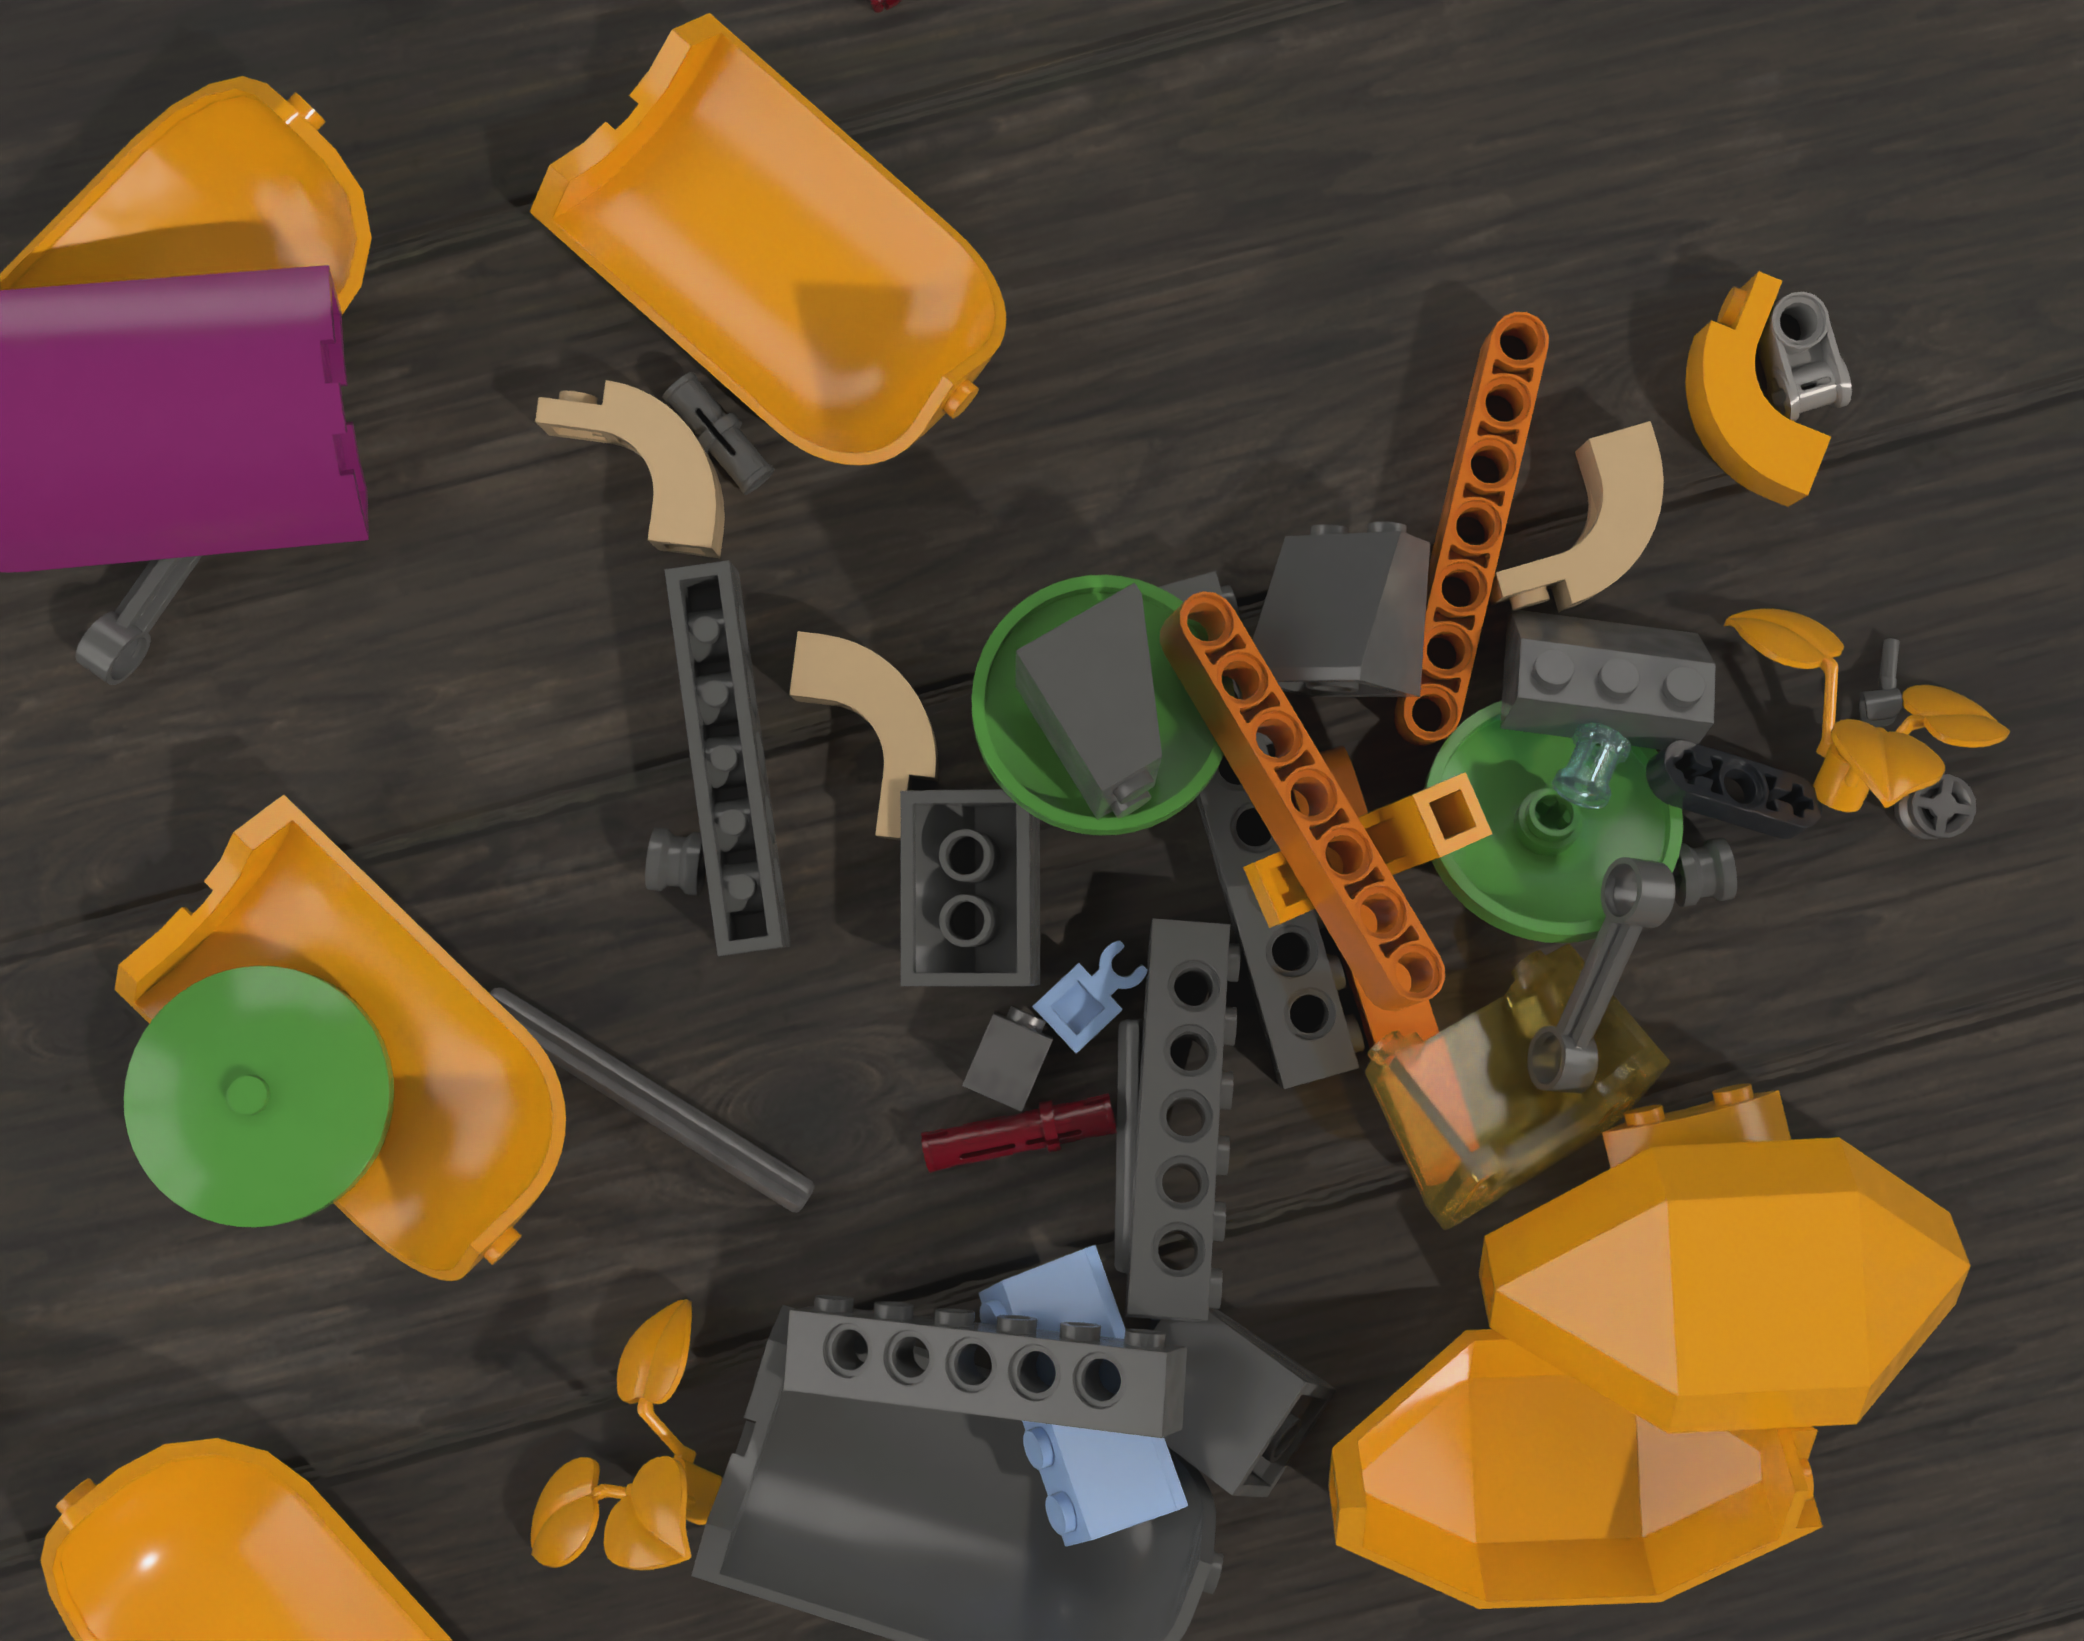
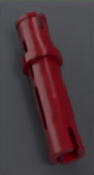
(1020, 1132)

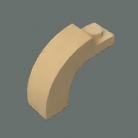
(686, 487)
(1624, 505)
(857, 679)

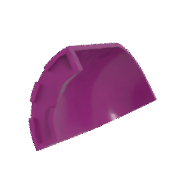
(175, 419)

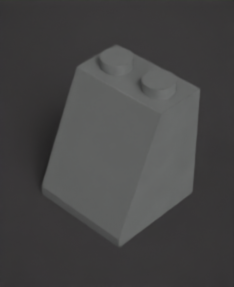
(1347, 613)
(1097, 701)
(1241, 1404)

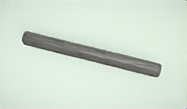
(660, 1107)

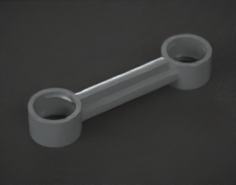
(121, 637)
(1632, 897)

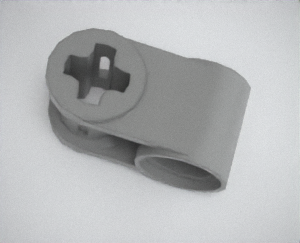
(1804, 362)

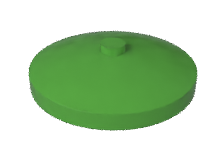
(1021, 753)
(1545, 854)
(258, 1096)

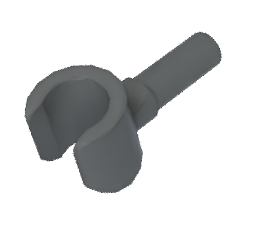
(1883, 705)

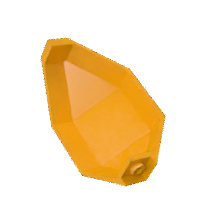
(1730, 1283)
(1545, 1493)

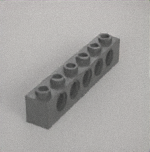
(727, 758)
(1176, 952)
(825, 1363)

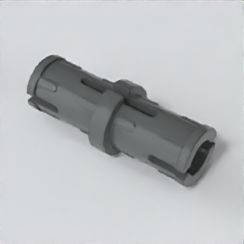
(690, 402)

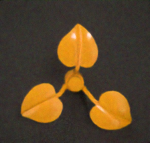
(1855, 751)
(650, 1520)

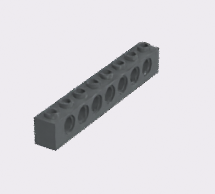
(1294, 1054)

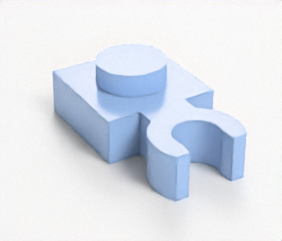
(1083, 1003)

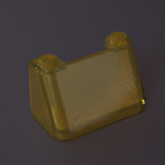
(1466, 1096)

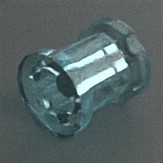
(1570, 780)

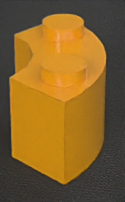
(1730, 1118)

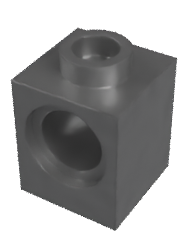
(1009, 1058)

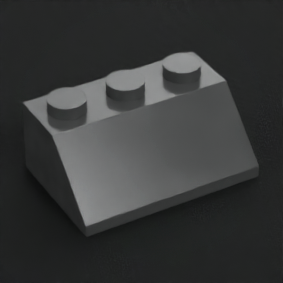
(1625, 676)
(969, 890)

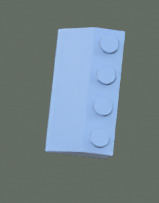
(1091, 1477)

